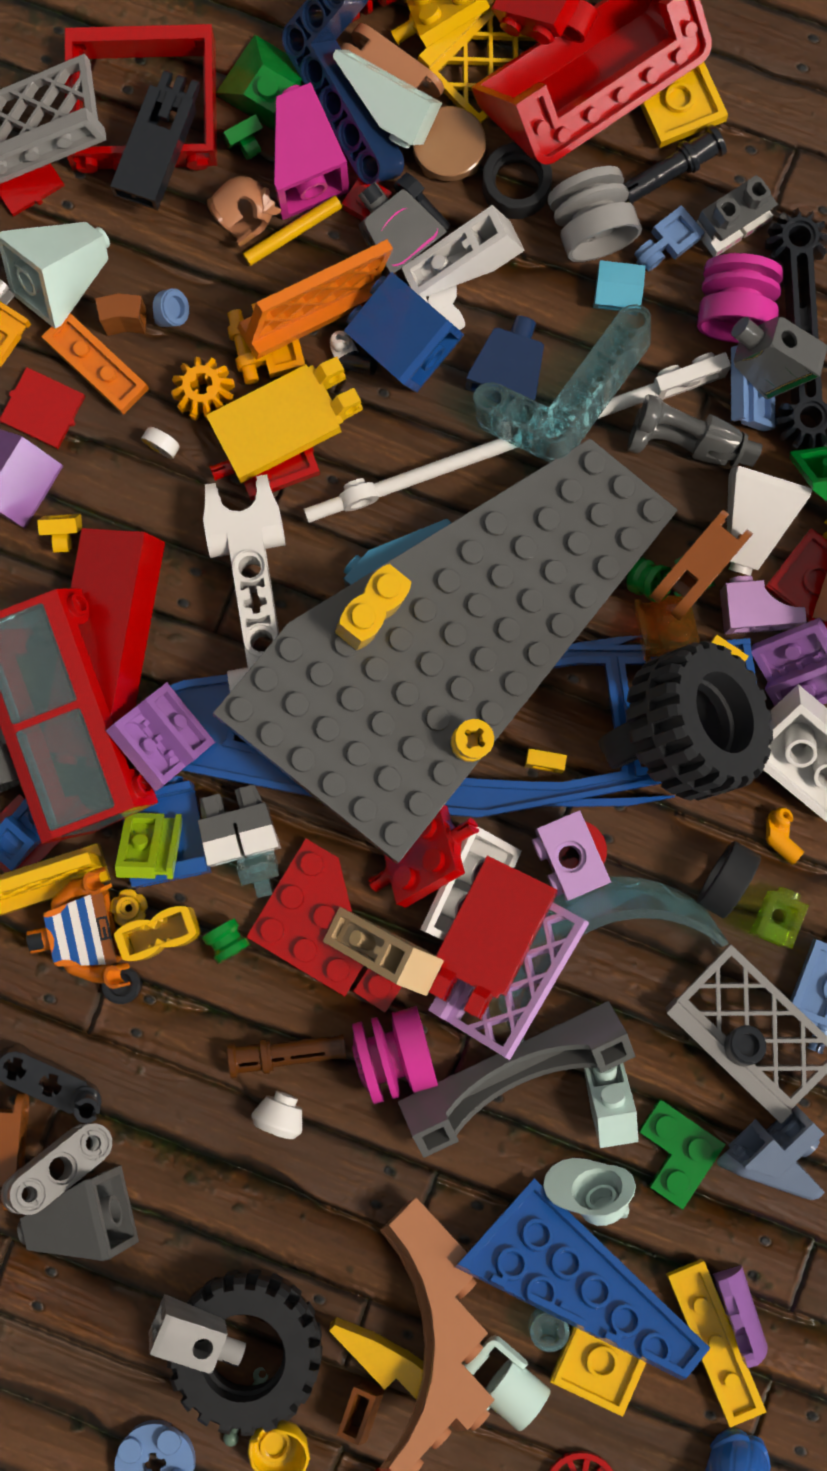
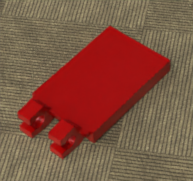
(492, 934)

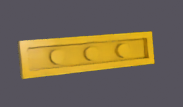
(723, 1361)

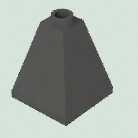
(85, 1221)

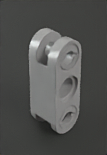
(36, 1176)

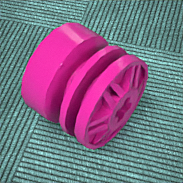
(738, 288)
(394, 1055)

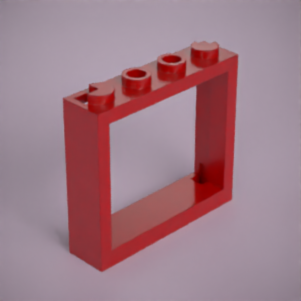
(142, 43)

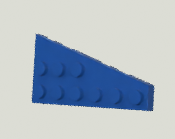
(567, 1272)

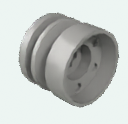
(594, 213)

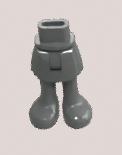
(707, 439)

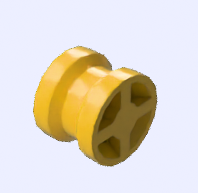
(467, 746)

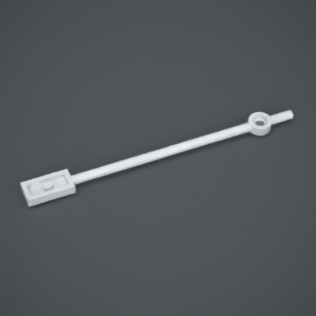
(669, 383)

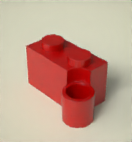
(546, 19)

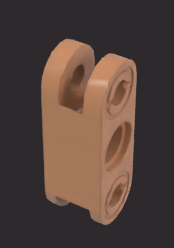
(393, 59)

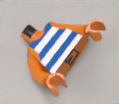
(82, 932)

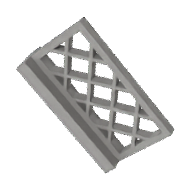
(60, 136)
(712, 1038)

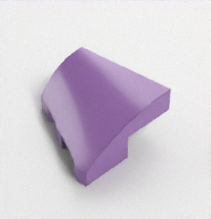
(741, 1312)

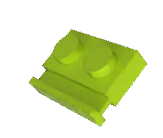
(148, 846)

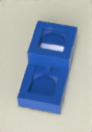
(18, 837)

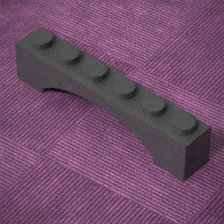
(584, 1041)

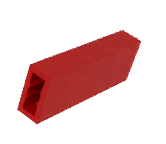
(120, 583)

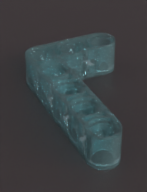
(586, 391)

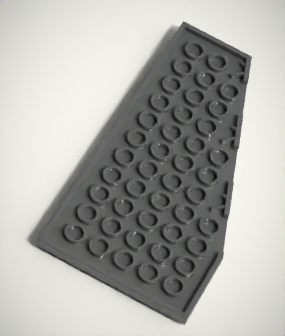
(472, 640)

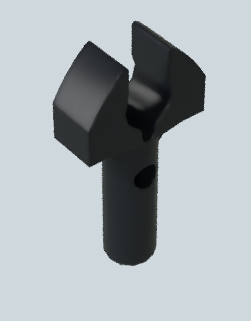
(416, 190)

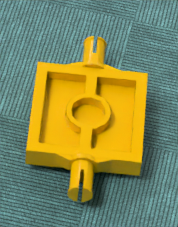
(437, 18)

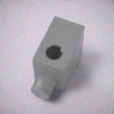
(177, 1332)

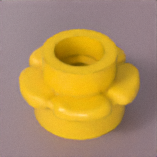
(137, 901)

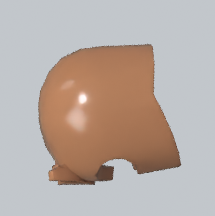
(242, 208)

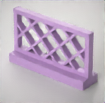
(453, 1009)

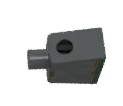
(777, 355)

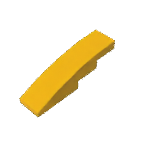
(379, 1356)

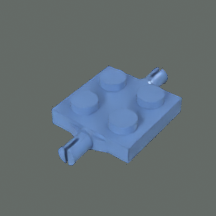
(811, 990)

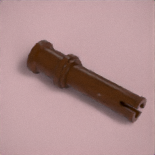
(267, 1055)

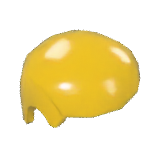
(279, 1449)

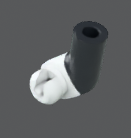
(348, 355)

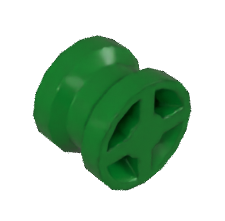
(645, 577)
(226, 941)

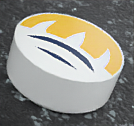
(160, 442)

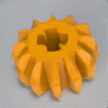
(189, 387)

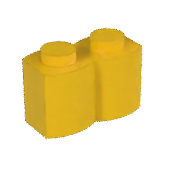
(368, 611)
(147, 938)

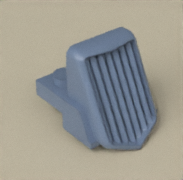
(772, 1155)

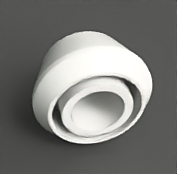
(279, 1115)

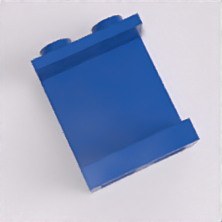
(173, 799)

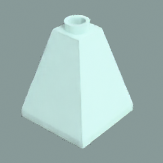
(53, 266)

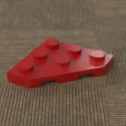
(301, 915)

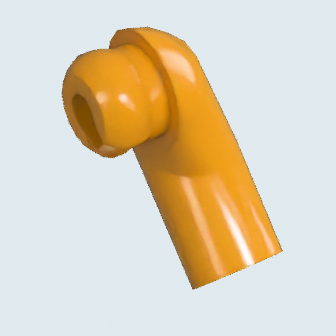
(778, 835)

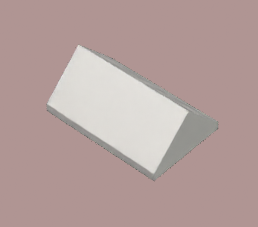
(452, 895)

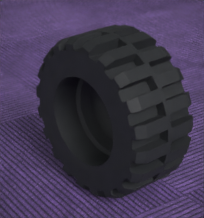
(699, 721)
(278, 1398)

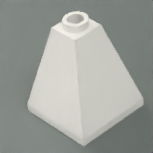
(763, 507)

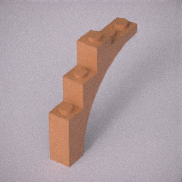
(450, 1335)

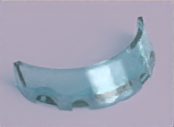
(614, 902)

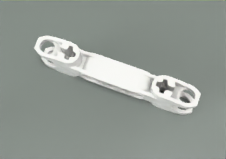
(245, 538)

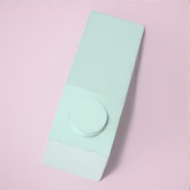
(391, 101)

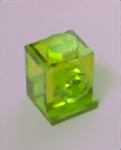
(794, 911)

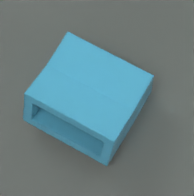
(618, 285)

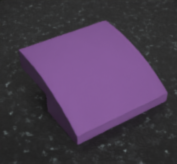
(795, 659)
(160, 736)

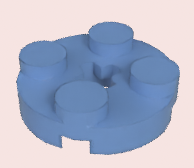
(157, 1438)

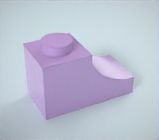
(751, 608)

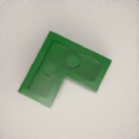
(689, 1149)

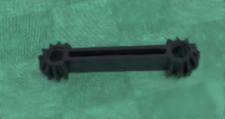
(804, 318)

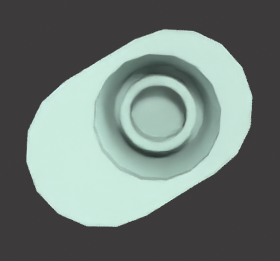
(591, 1189)

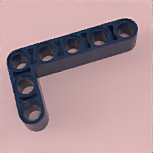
(310, 45)

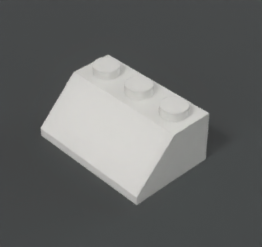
(800, 748)

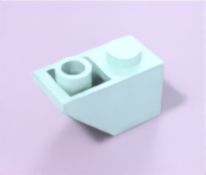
(612, 1106)

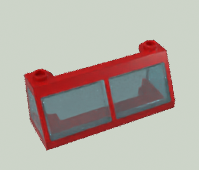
(59, 721)

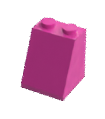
(306, 153)

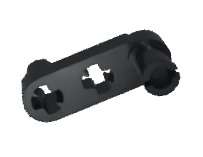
(73, 1088)

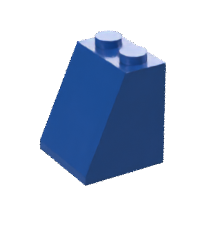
(402, 331)

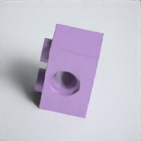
(574, 833)

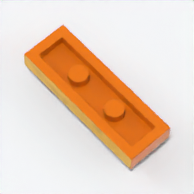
(96, 363)

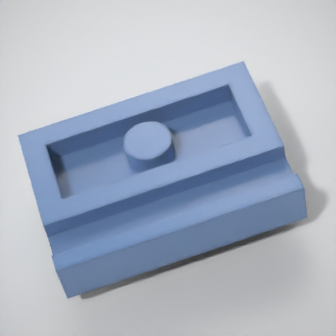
(748, 403)

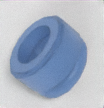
(170, 308)

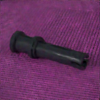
(686, 158)

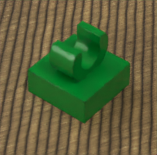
(244, 136)

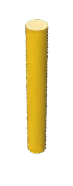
(292, 230)

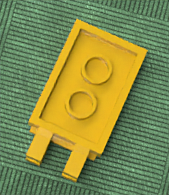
(283, 418)

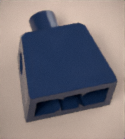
(509, 359)

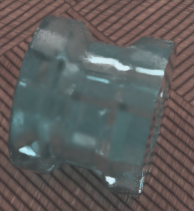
(544, 1323)

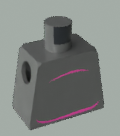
(400, 221)

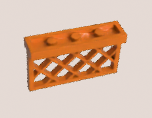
(314, 301)

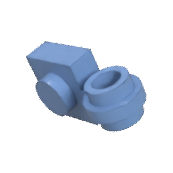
(674, 234)

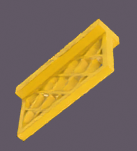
(445, 49)
(46, 878)

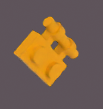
(278, 362)

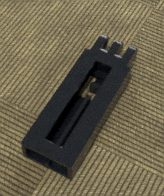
(152, 148)

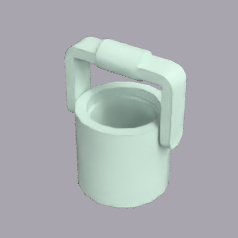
(515, 1389)

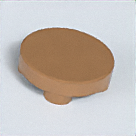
(452, 146)

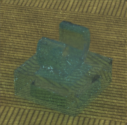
(258, 870)

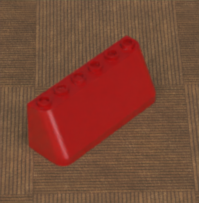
(573, 90)

